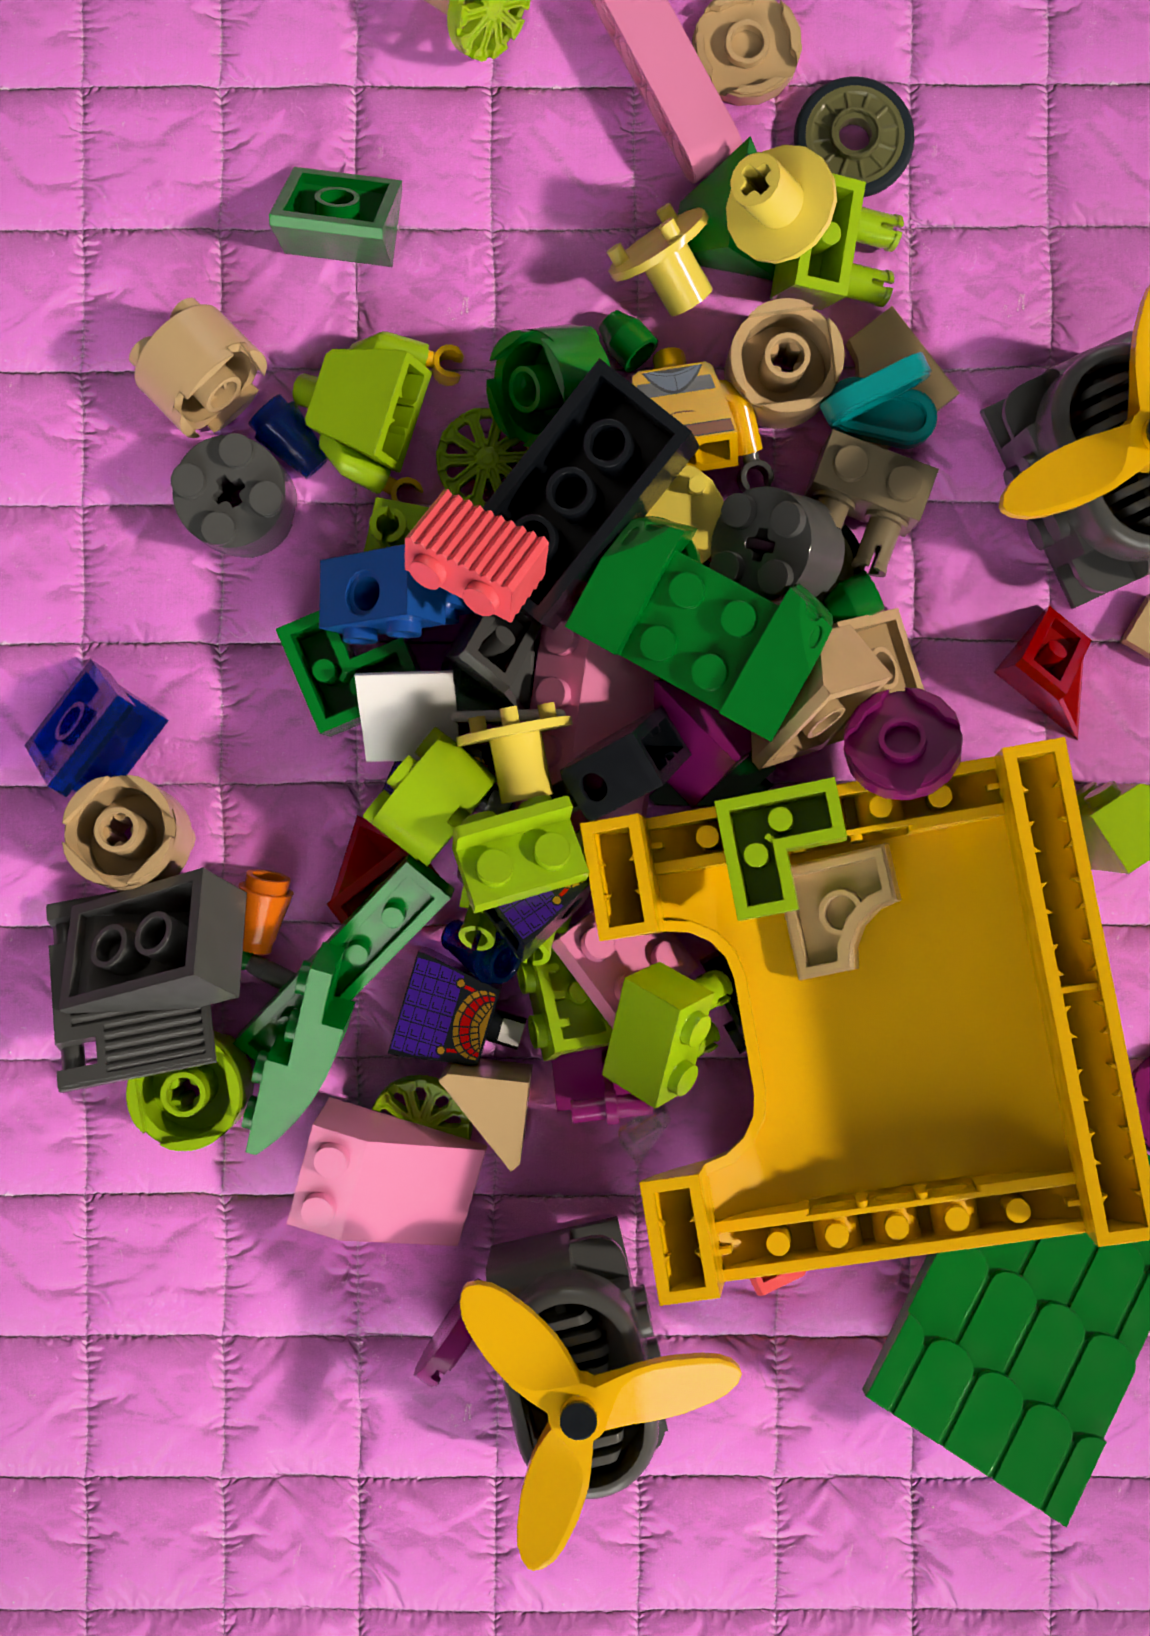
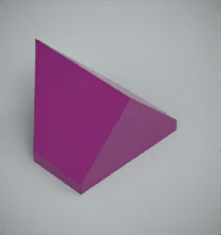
(712, 739)

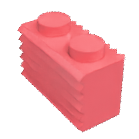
(475, 556)

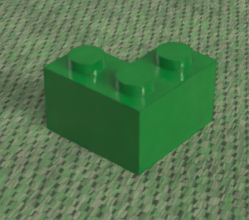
(328, 666)

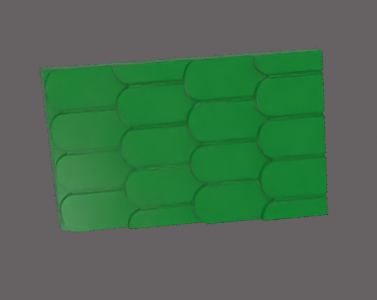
(1020, 1358)

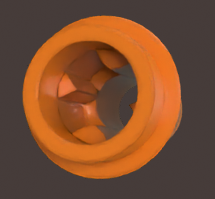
(265, 908)

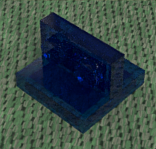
(93, 732)

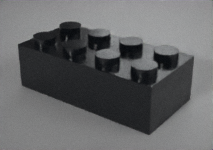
(587, 478)

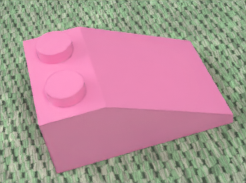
(384, 1179)

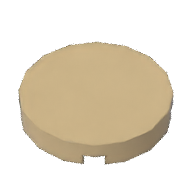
(748, 48)

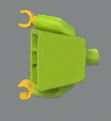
(370, 405)

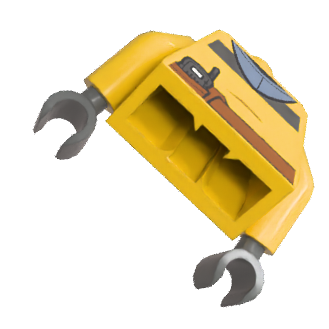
(711, 409)

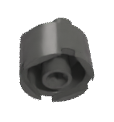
(204, 488)
(776, 541)

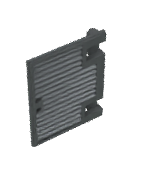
(126, 1042)

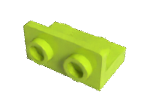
(518, 852)
(562, 1012)

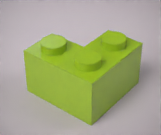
(762, 830)

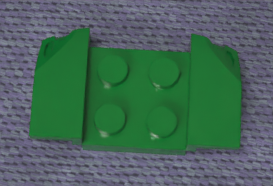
(701, 626)

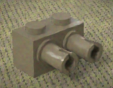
(873, 488)

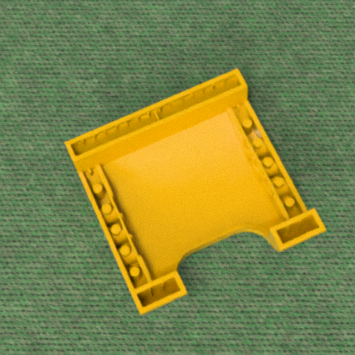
(938, 1090)

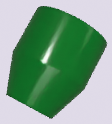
(627, 340)
(854, 598)

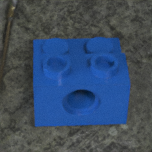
(376, 596)

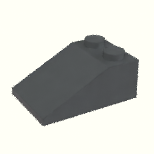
(156, 947)

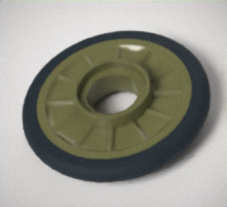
(863, 104)

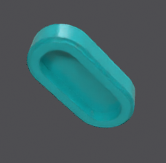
(876, 389)
(896, 423)

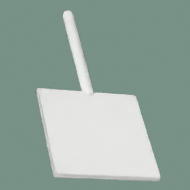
(406, 706)

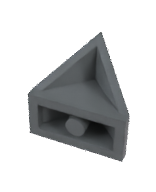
(500, 656)

